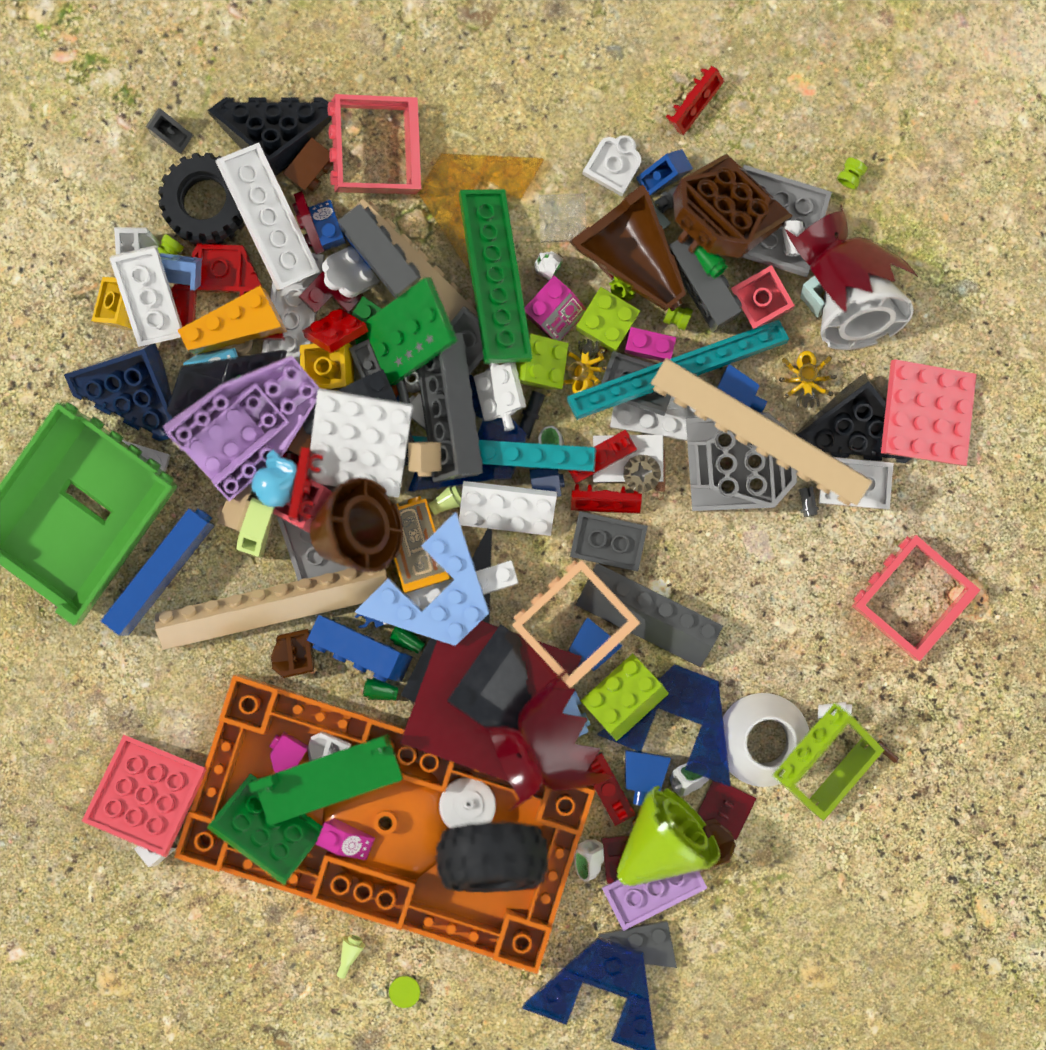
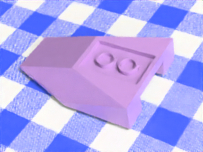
(243, 422)

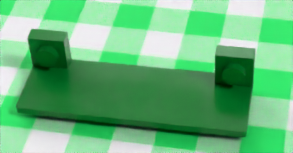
(327, 780)

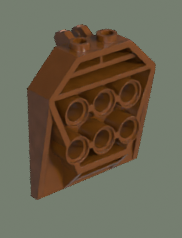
(725, 209)

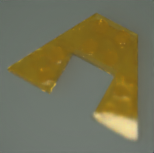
(464, 172)

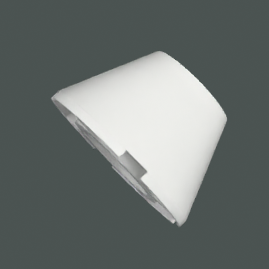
(866, 316)
(740, 720)

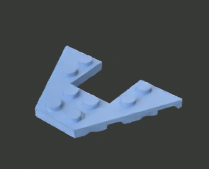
(453, 610)

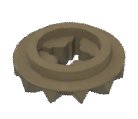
(651, 479)

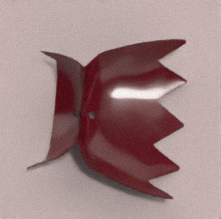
(842, 260)
(551, 746)

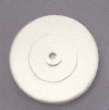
(467, 803)

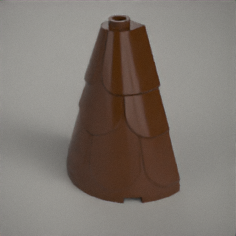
(635, 250)

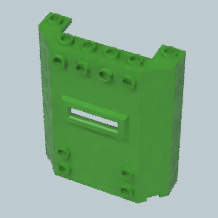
(53, 537)

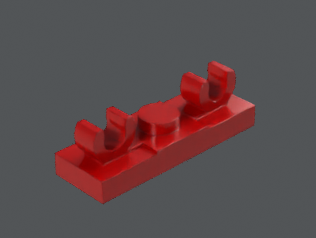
(696, 100)
(607, 454)
(303, 485)
(605, 500)
(611, 792)

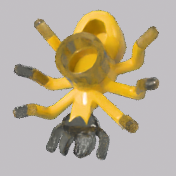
(580, 370)
(806, 375)

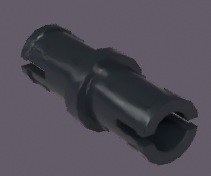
(531, 412)

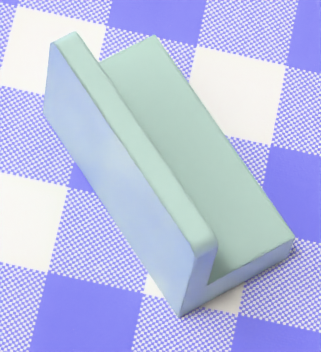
(810, 296)

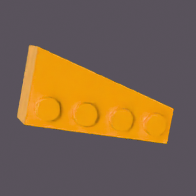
(234, 323)

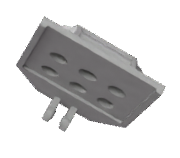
(708, 475)

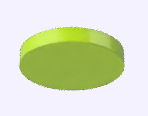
(404, 991)

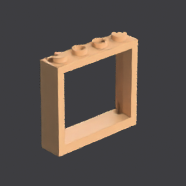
(555, 586)

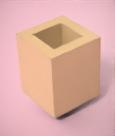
(424, 457)

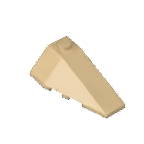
(234, 511)

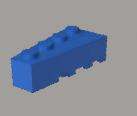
(359, 649)

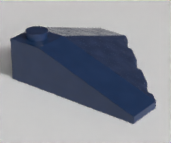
(129, 386)

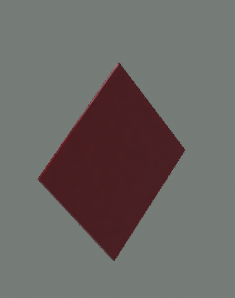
(449, 733)

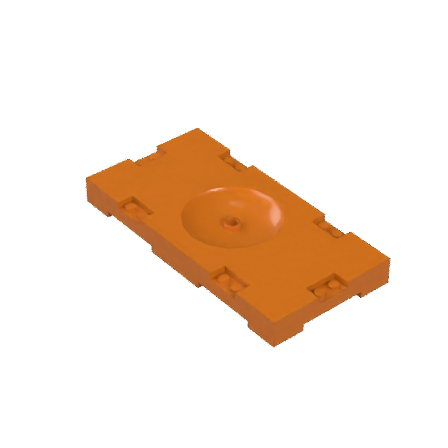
(400, 876)

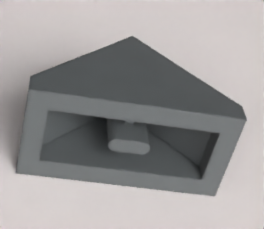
(169, 131)

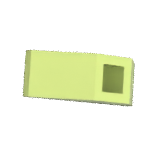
(255, 529)

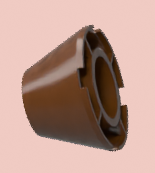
(358, 527)

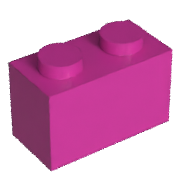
(649, 345)

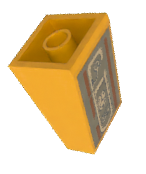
(413, 563)

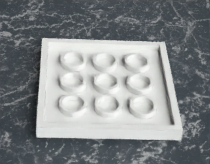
(360, 439)

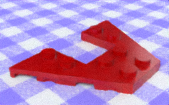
(222, 270)

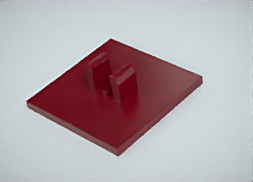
(727, 806)

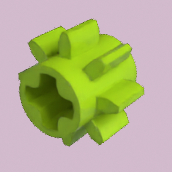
(621, 289)

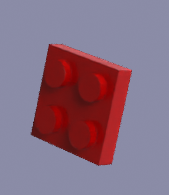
(335, 330)

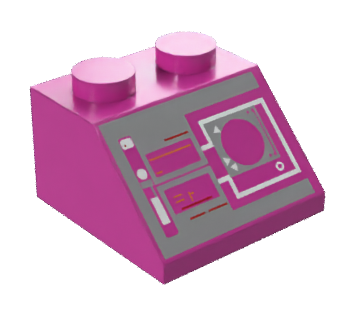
(555, 309)

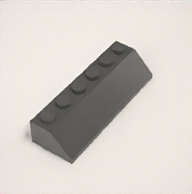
(450, 412)
(661, 619)

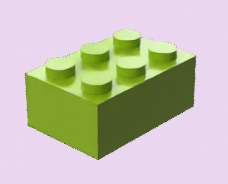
(624, 697)

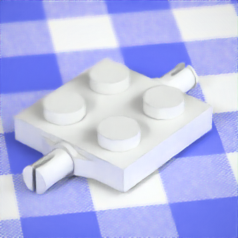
(500, 393)

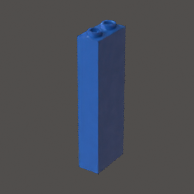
(158, 572)

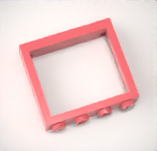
(412, 144)
(946, 619)

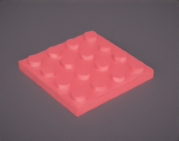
(928, 413)
(144, 795)

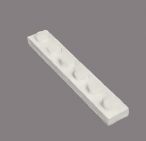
(490, 578)

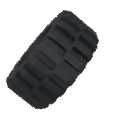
(173, 196)

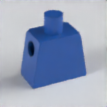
(741, 388)
(589, 640)
(644, 772)

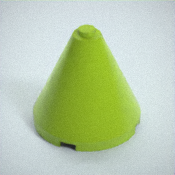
(666, 841)

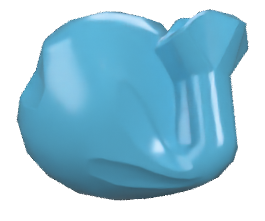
(276, 481)

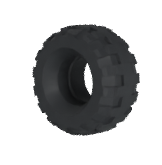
(492, 857)

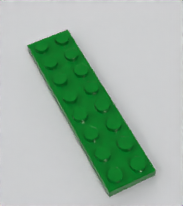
(495, 276)

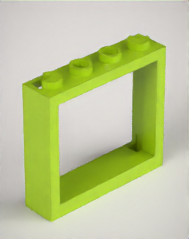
(843, 776)

